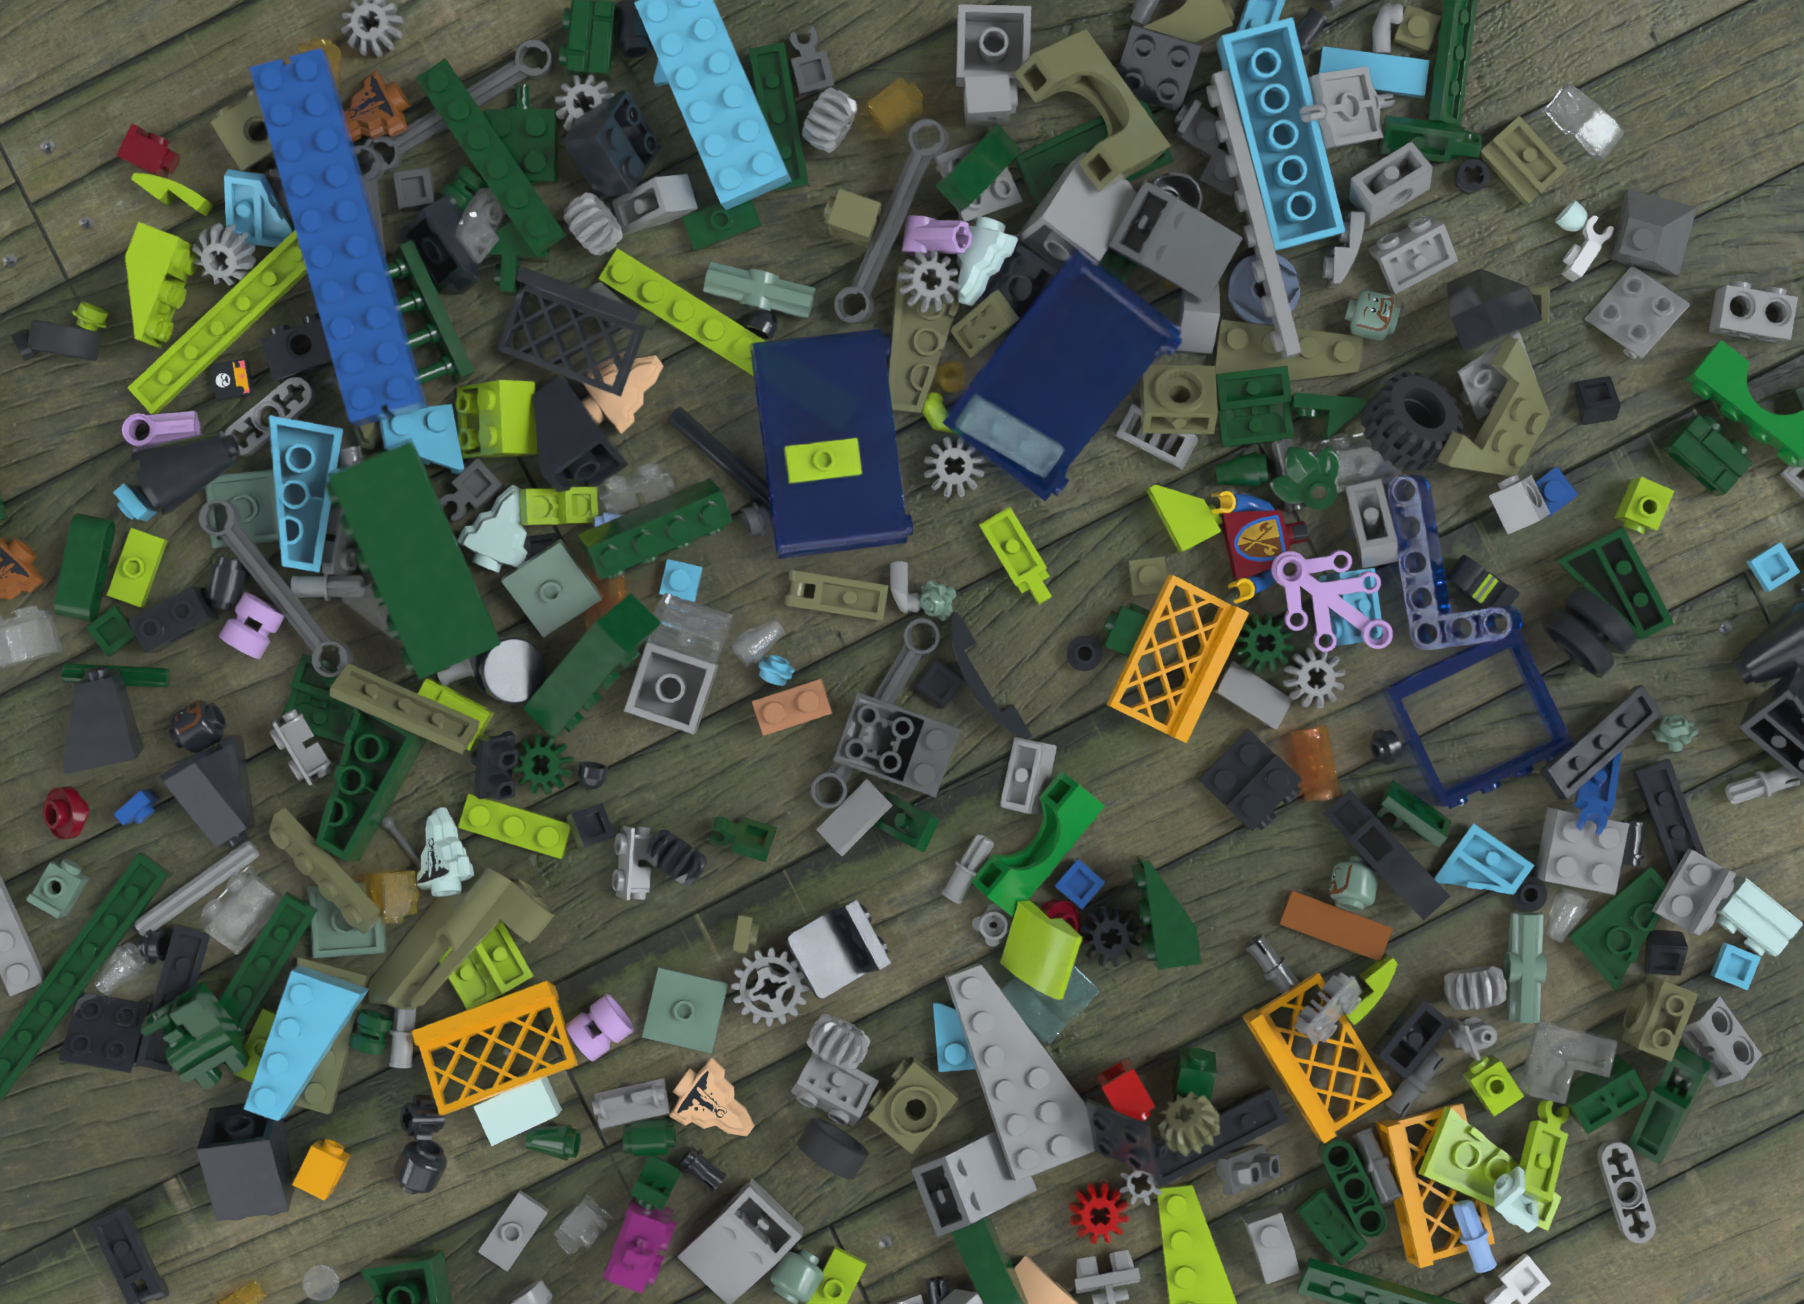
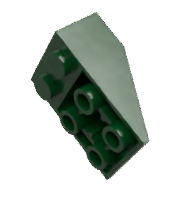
(1170, 932)

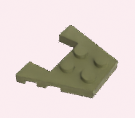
(1512, 423)

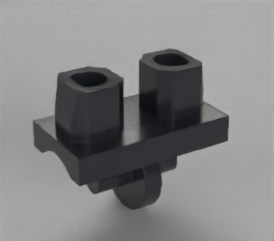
(494, 766)

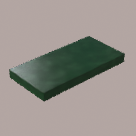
(1046, 162)

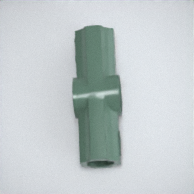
(759, 290)
(1524, 967)

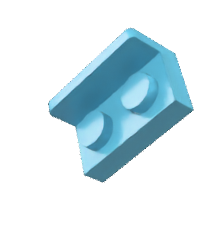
(1365, 603)

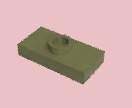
(984, 324)

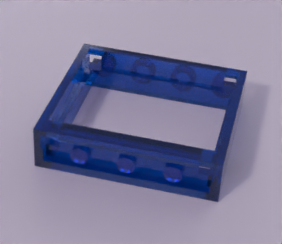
(1517, 765)

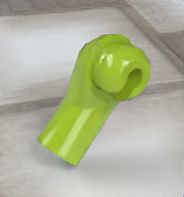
(935, 412)

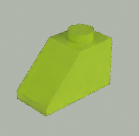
(1184, 516)

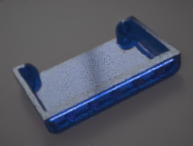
(1069, 364)
(825, 393)

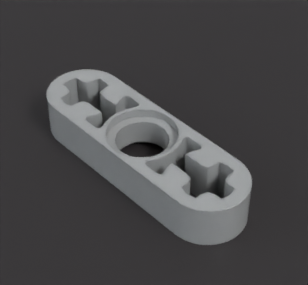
(284, 392)
(1625, 1218)

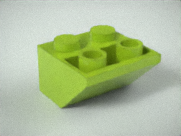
(496, 419)

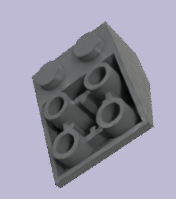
(1175, 241)
(896, 744)
(967, 1182)

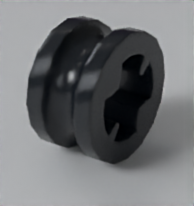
(1474, 186)

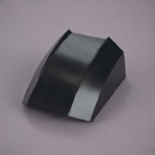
(440, 249)

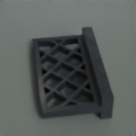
(575, 300)

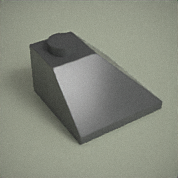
(1652, 233)

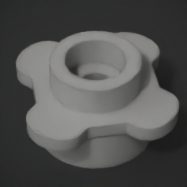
(982, 924)

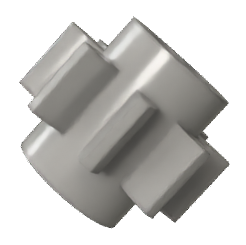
(1131, 1187)

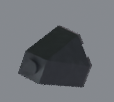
(1489, 307)
(571, 440)
(216, 791)

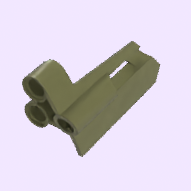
(457, 923)

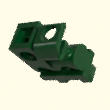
(207, 1043)

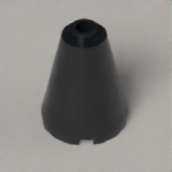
(183, 466)

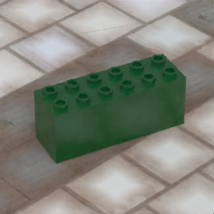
(412, 559)

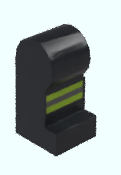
(1480, 586)

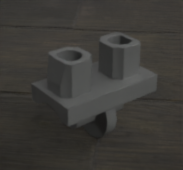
(1247, 1168)

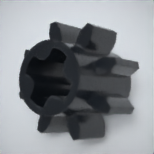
(421, 1118)

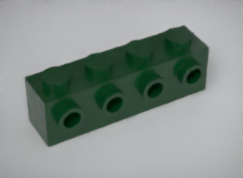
(655, 529)

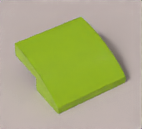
(1041, 950)
(489, 969)

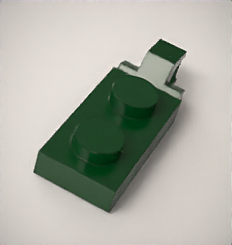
(1433, 139)

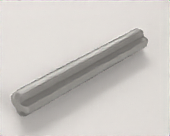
(197, 888)

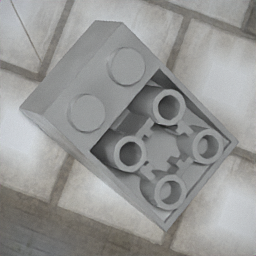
(741, 1242)

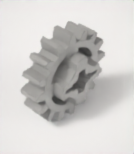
(775, 1001)

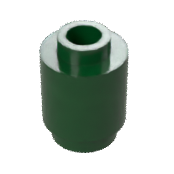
(649, 1137)

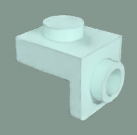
(1512, 1203)

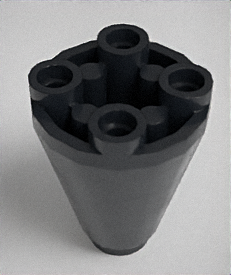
(1775, 649)

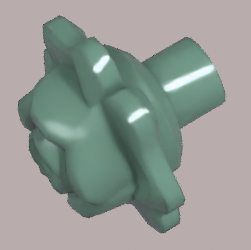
(937, 599)
(1675, 731)

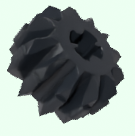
(675, 857)
(1104, 925)

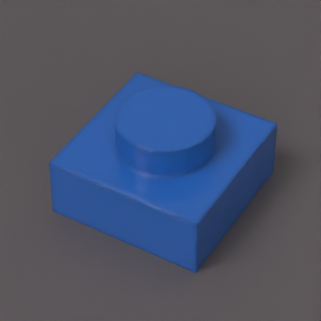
(1555, 490)
(137, 808)
(1079, 883)

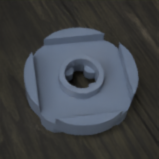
(1243, 295)

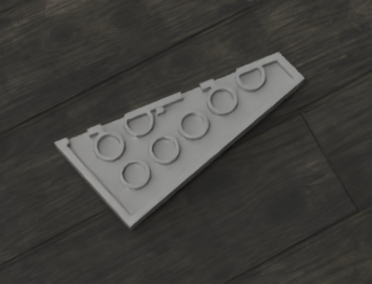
(1028, 1097)

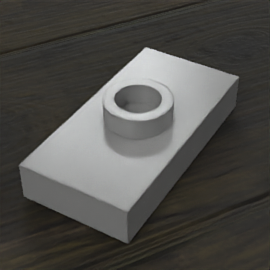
(513, 1230)

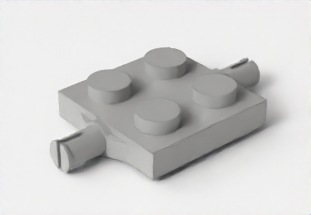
(1346, 107)

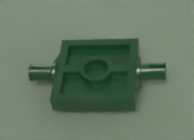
(528, 136)

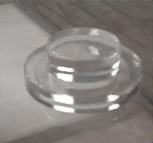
(321, 1282)

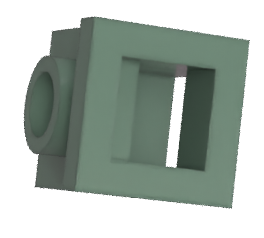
(72, 884)

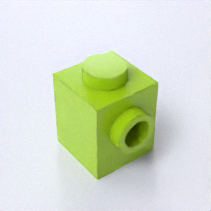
(1643, 505)
(1492, 1084)

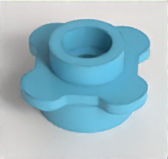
(775, 670)

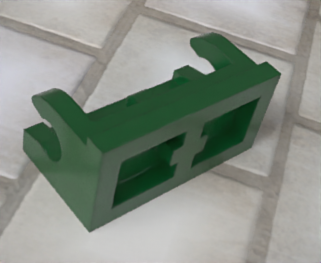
(1600, 1098)

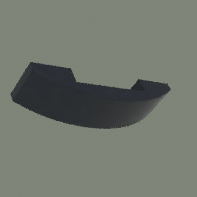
(1007, 717)

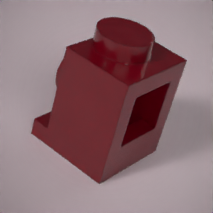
(148, 153)

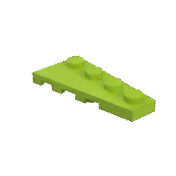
(1472, 1164)
(1189, 1252)

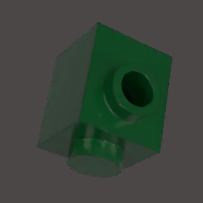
(1124, 628)
(1194, 1072)

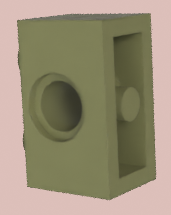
(852, 217)

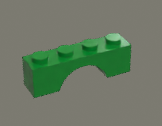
(1723, 379)
(1066, 815)

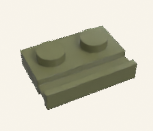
(1522, 161)

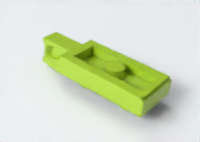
(1017, 554)

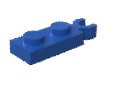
(1598, 796)

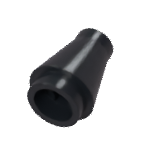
(632, 33)

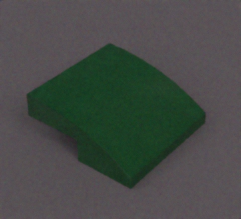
(1254, 406)
(311, 697)

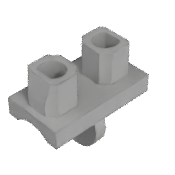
(1090, 1280)

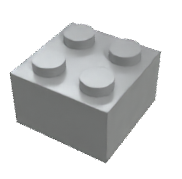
(992, 41)
(671, 688)
(1580, 856)

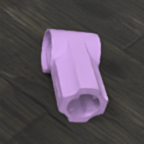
(938, 235)
(162, 427)

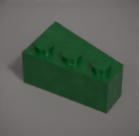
(1617, 576)

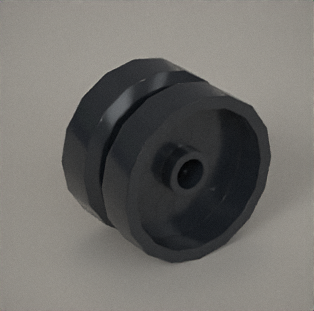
(1589, 632)

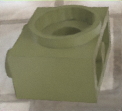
(237, 130)
(1189, 386)
(1657, 1016)
(911, 1082)

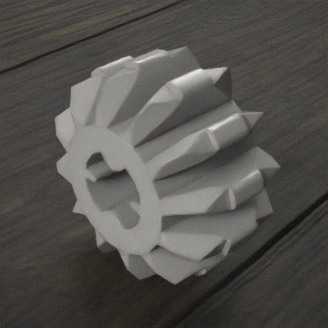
(376, 37)
(569, 103)
(829, 120)
(593, 224)
(210, 256)
(918, 288)
(954, 479)
(1326, 679)
(1475, 987)
(838, 1041)

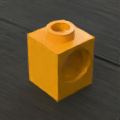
(322, 1168)

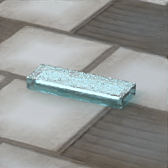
(1009, 436)

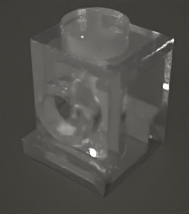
(582, 1225)

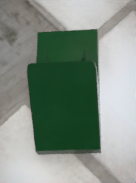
(1336, 409)
(908, 823)

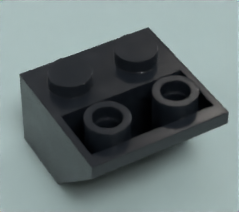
(612, 145)

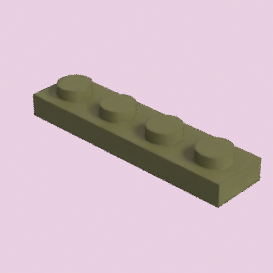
(404, 708)
(324, 871)

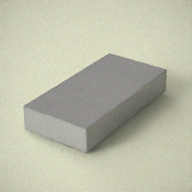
(854, 817)

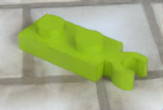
(1544, 1152)

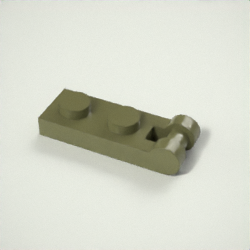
(838, 595)

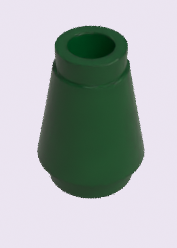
(1243, 471)
(555, 1141)

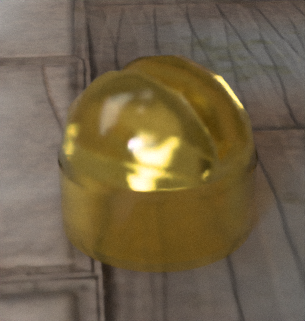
(951, 376)

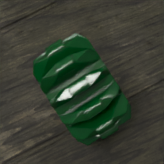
(1263, 656)
(555, 765)

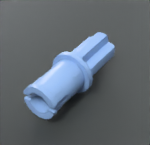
(1474, 1236)

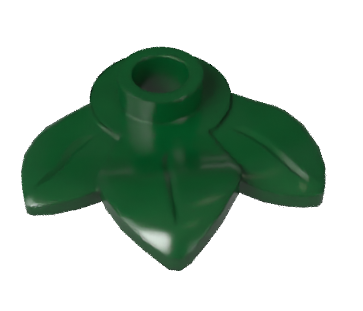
(1305, 474)

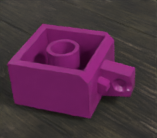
(637, 1247)

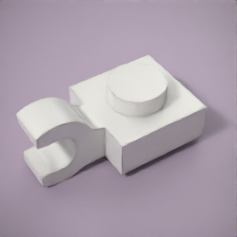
(1580, 257)
(1521, 1283)

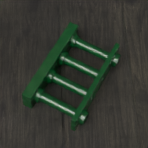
(438, 325)

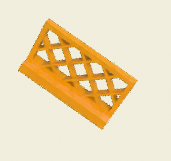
(1205, 664)
(484, 1018)
(1296, 1080)
(1409, 1208)

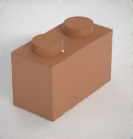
(792, 707)

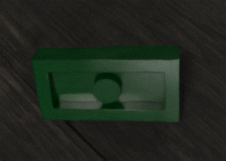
(1421, 817)

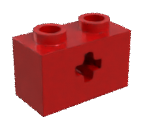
(1126, 1090)

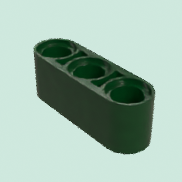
(84, 567)
(1359, 1201)

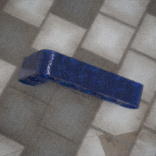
(1433, 576)

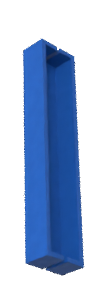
(338, 237)

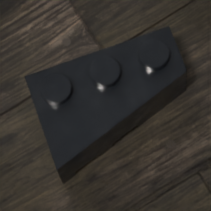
(1777, 721)

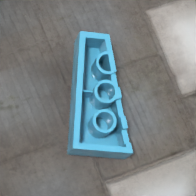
(301, 464)
(303, 1032)

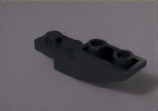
(1386, 855)

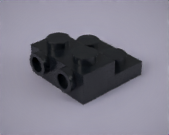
(1020, 279)
(1251, 781)

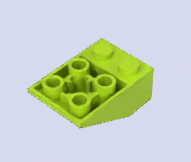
(156, 279)

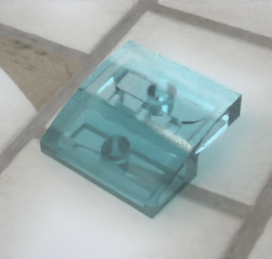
(1044, 1014)

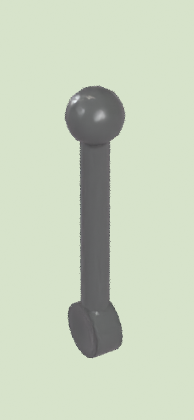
(388, 823)

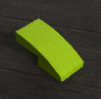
(167, 190)
(558, 508)
(1377, 980)

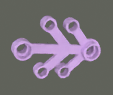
(1326, 596)

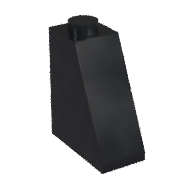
(101, 723)

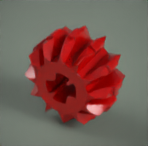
(1098, 1225)

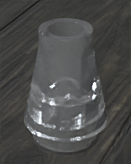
(756, 642)
(1566, 912)
(121, 967)

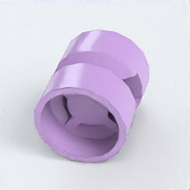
(246, 636)
(610, 1020)

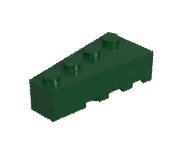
(592, 666)
(366, 782)
(409, 1279)

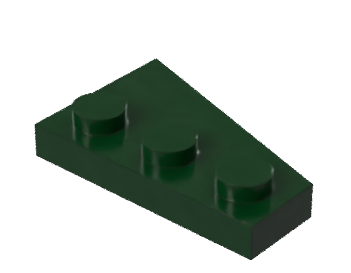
(1619, 927)

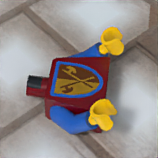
(1253, 539)

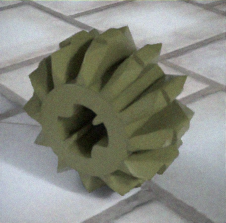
(1188, 1123)

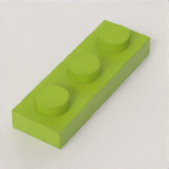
(515, 826)

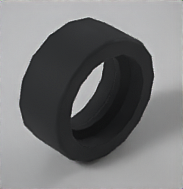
(64, 340)
(832, 1148)

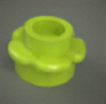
(90, 316)

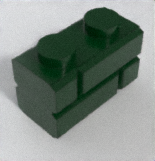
(589, 38)
(1708, 454)

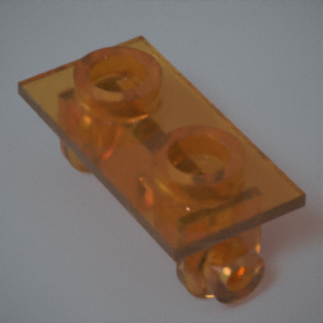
(1316, 763)

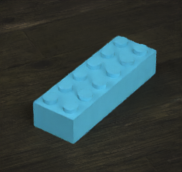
(714, 98)
(1284, 150)

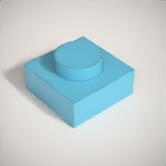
(134, 503)
(1773, 566)
(681, 580)
(1735, 966)

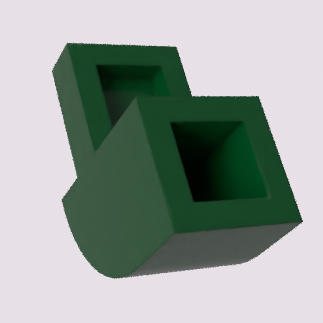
(511, 251)

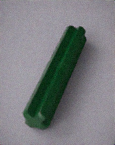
(131, 675)

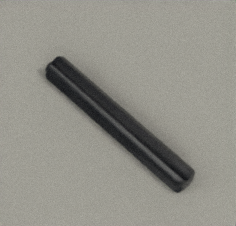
(720, 455)

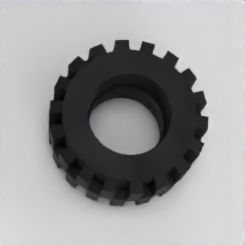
(1410, 420)

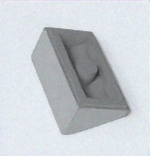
(1253, 695)
(1027, 775)

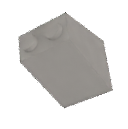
(1076, 217)

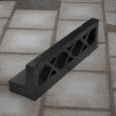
(1238, 1125)

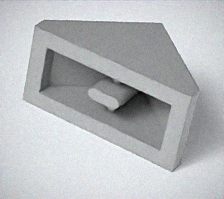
(1199, 322)

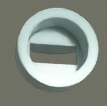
(1572, 217)

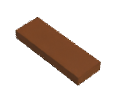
(1335, 925)

